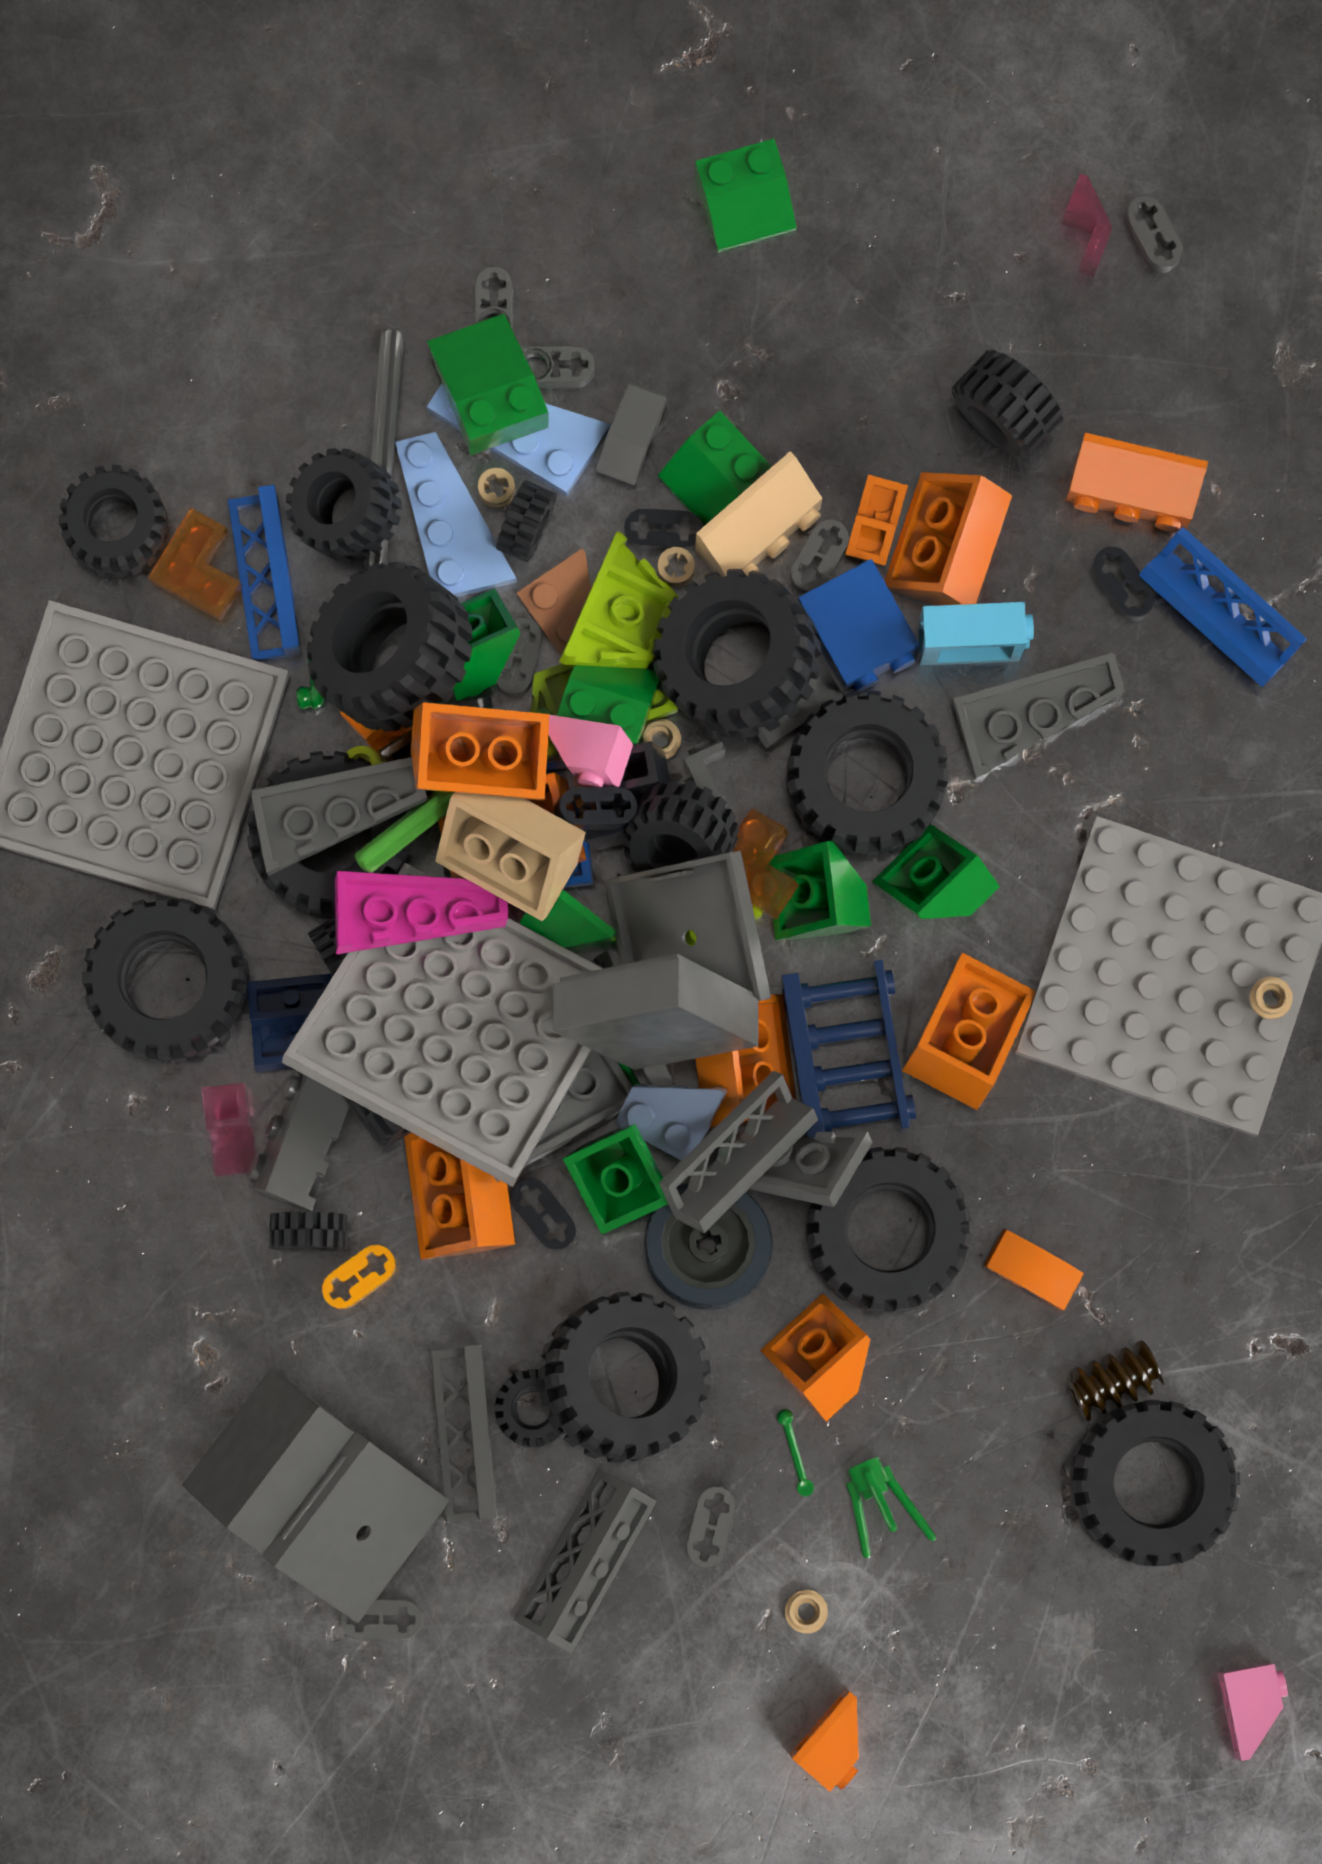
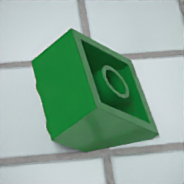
(745, 195)
(713, 468)
(611, 697)

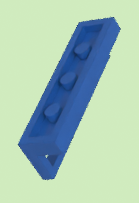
(280, 573)
(1218, 612)

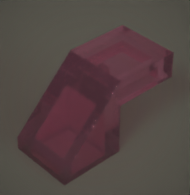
(1088, 215)
(230, 1128)

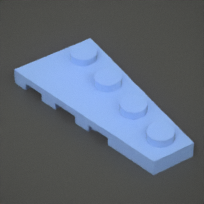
(552, 454)
(450, 527)

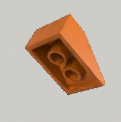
(969, 1031)

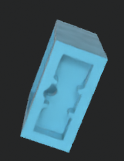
(974, 633)

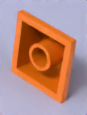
(821, 1356)
(832, 1745)

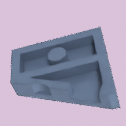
(671, 1116)

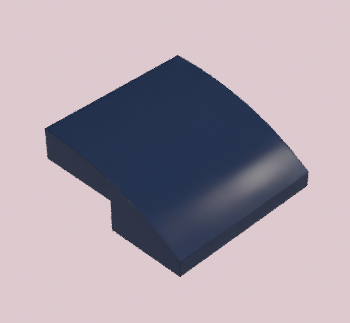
(278, 1013)

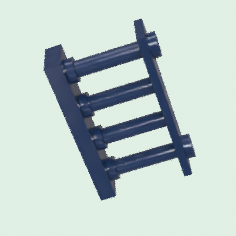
(808, 1037)

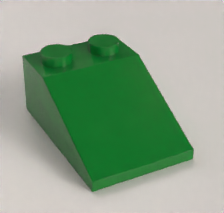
(489, 384)

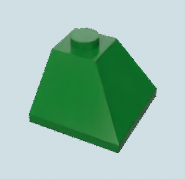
(492, 643)
(937, 877)
(828, 897)
(573, 927)
(617, 1177)

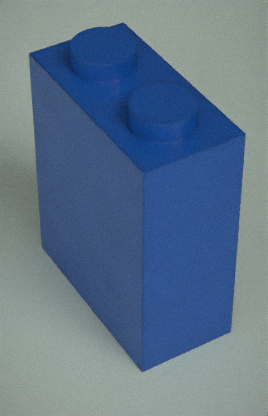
(860, 627)

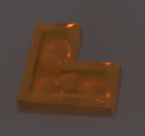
(186, 567)
(758, 842)

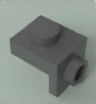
(696, 764)

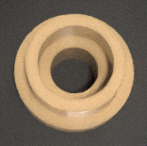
(667, 728)
(1283, 994)
(820, 1611)

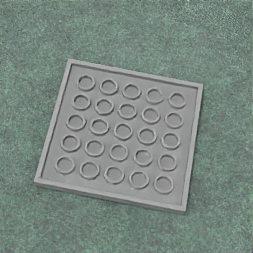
(134, 754)
(1160, 973)
(450, 1040)

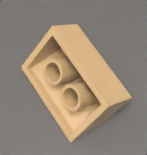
(760, 519)
(510, 849)

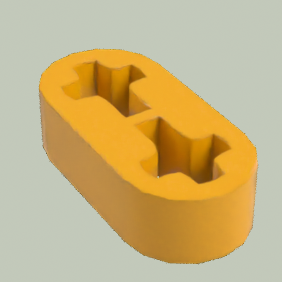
(353, 1268)

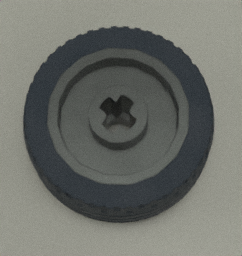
(714, 1278)

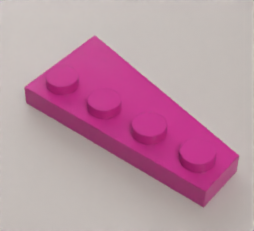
(401, 909)

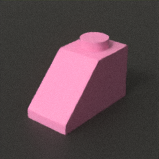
(591, 750)
(1251, 1704)

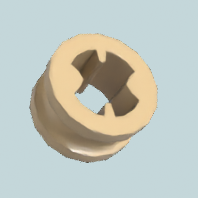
(490, 499)
(688, 569)

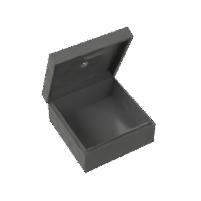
(670, 996)
(303, 1488)

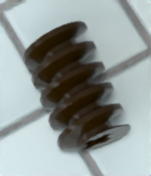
(1114, 1379)

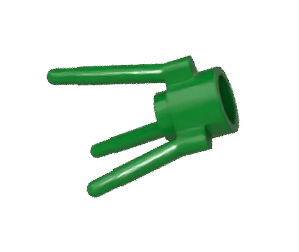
(870, 1481)

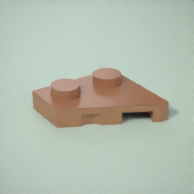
(558, 598)

